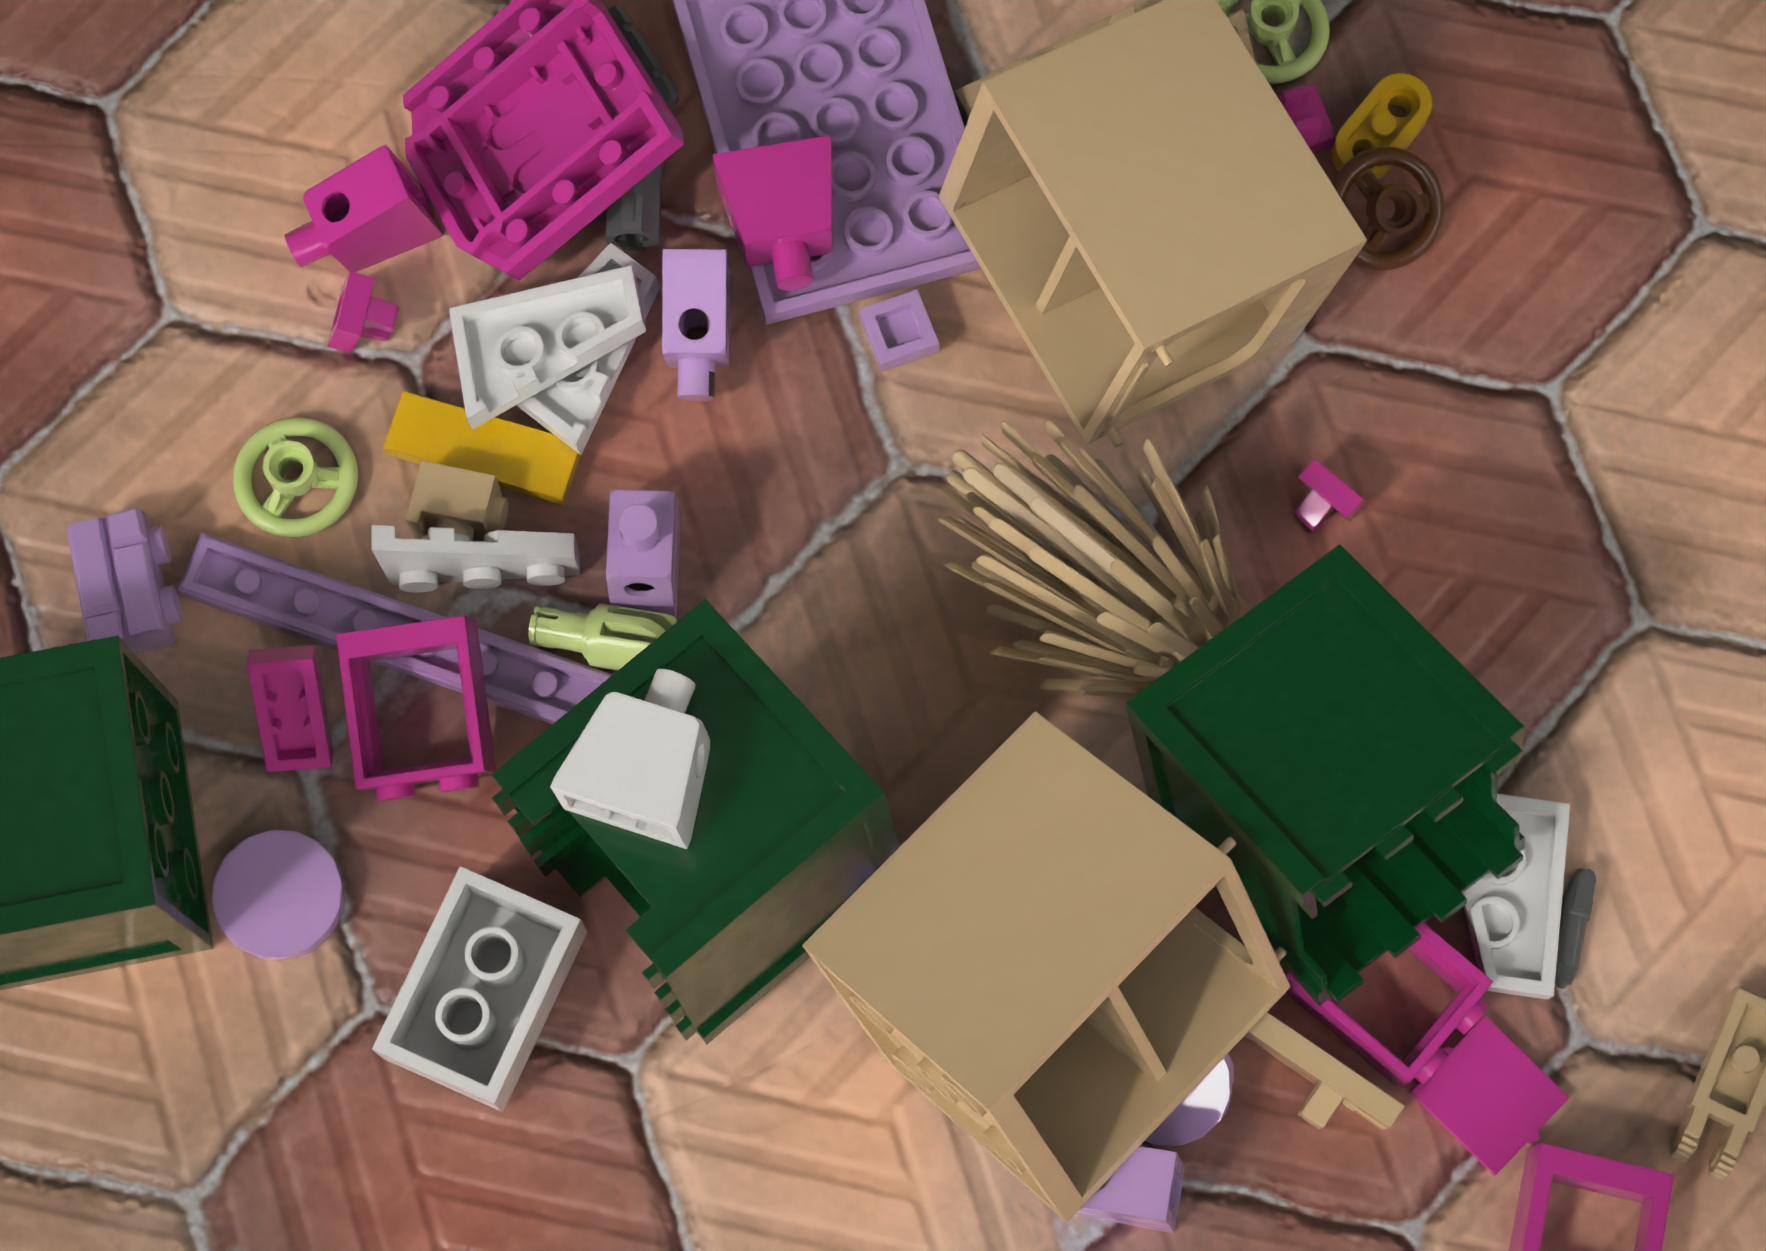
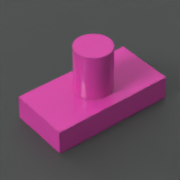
(290, 708)

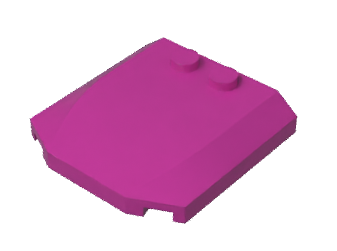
(535, 130)

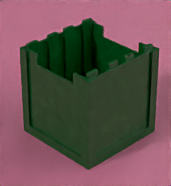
(1339, 765)
(93, 817)
(775, 838)

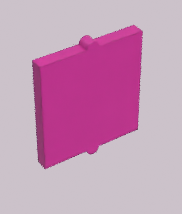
(1490, 1096)

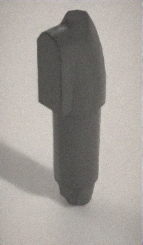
(1574, 917)

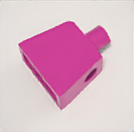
(780, 205)
(365, 214)

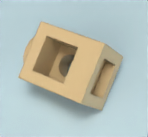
(456, 500)

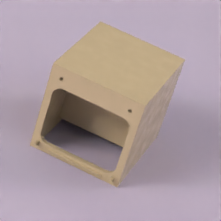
(1146, 212)
(1051, 963)

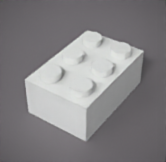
(480, 989)

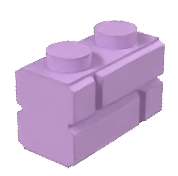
(123, 580)

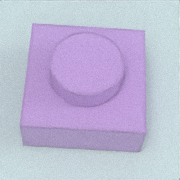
(899, 330)

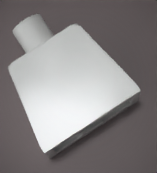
(640, 762)

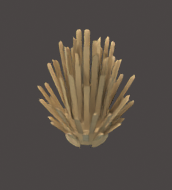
(1122, 601)

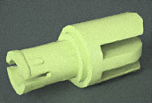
(605, 636)

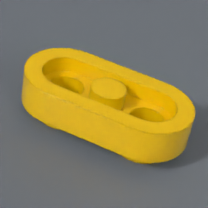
(1374, 124)

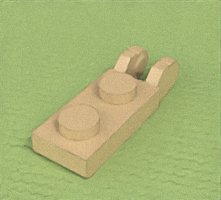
(1729, 1083)

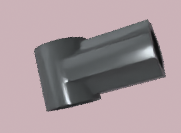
(636, 215)

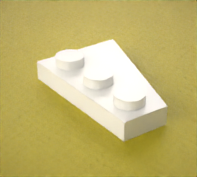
(539, 336)
(575, 402)
(453, 557)
(1519, 915)

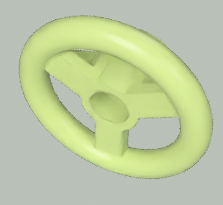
(1276, 38)
(278, 460)

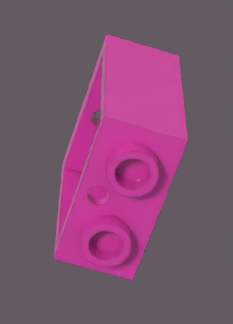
(356, 652)
(1426, 1053)
(1591, 1173)

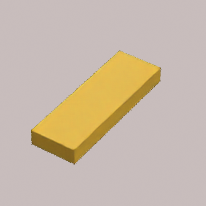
(516, 454)

